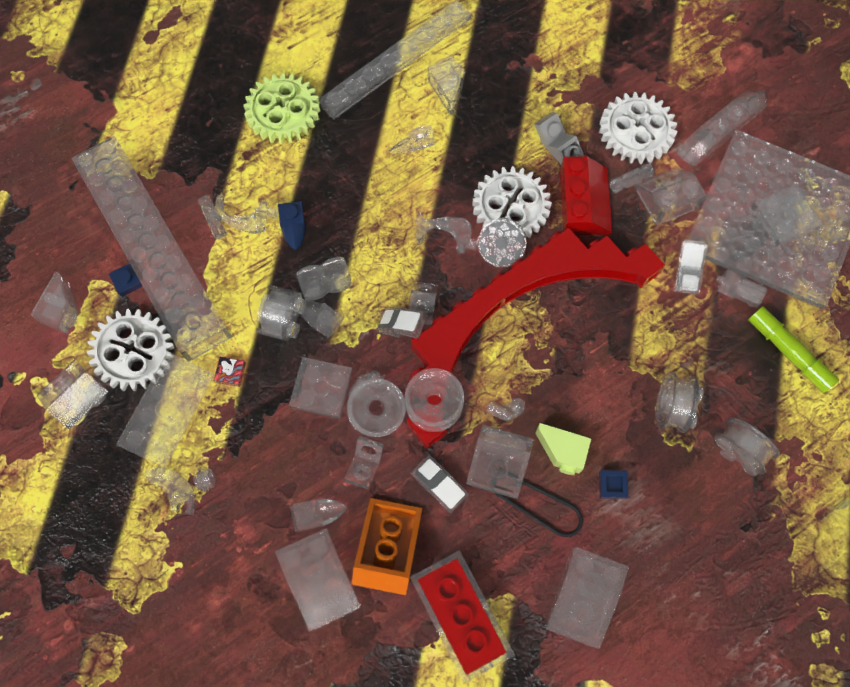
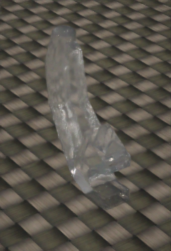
(175, 486)

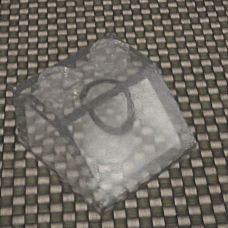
(671, 195)
(72, 394)
(500, 461)

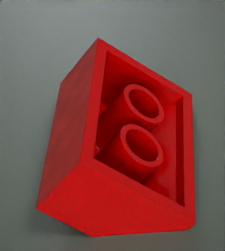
(585, 196)

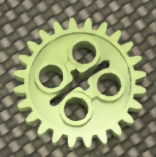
(282, 108)

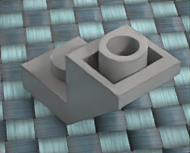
(556, 140)

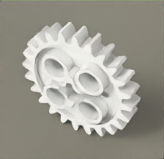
(638, 128)
(492, 193)
(120, 369)

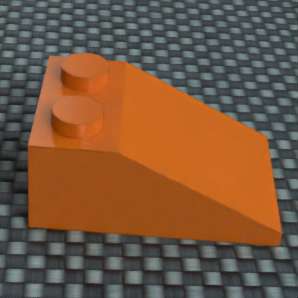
(387, 546)

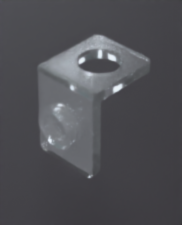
(424, 299)
(364, 464)

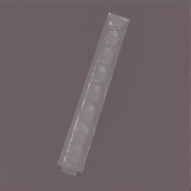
(394, 59)

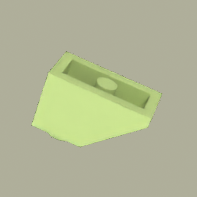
(564, 448)

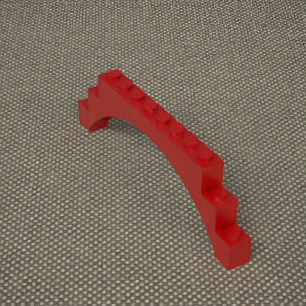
(554, 262)

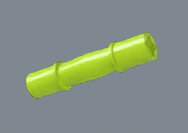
(793, 350)

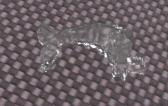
(252, 223)
(458, 227)

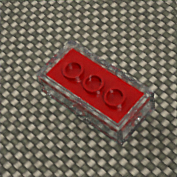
(462, 616)

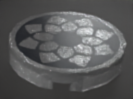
(502, 242)

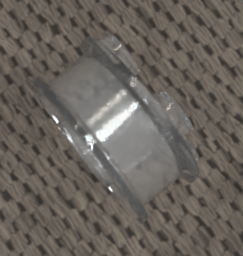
(429, 383)
(390, 398)
(678, 402)
(746, 446)

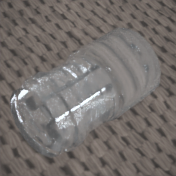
(737, 286)

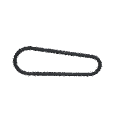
(539, 520)

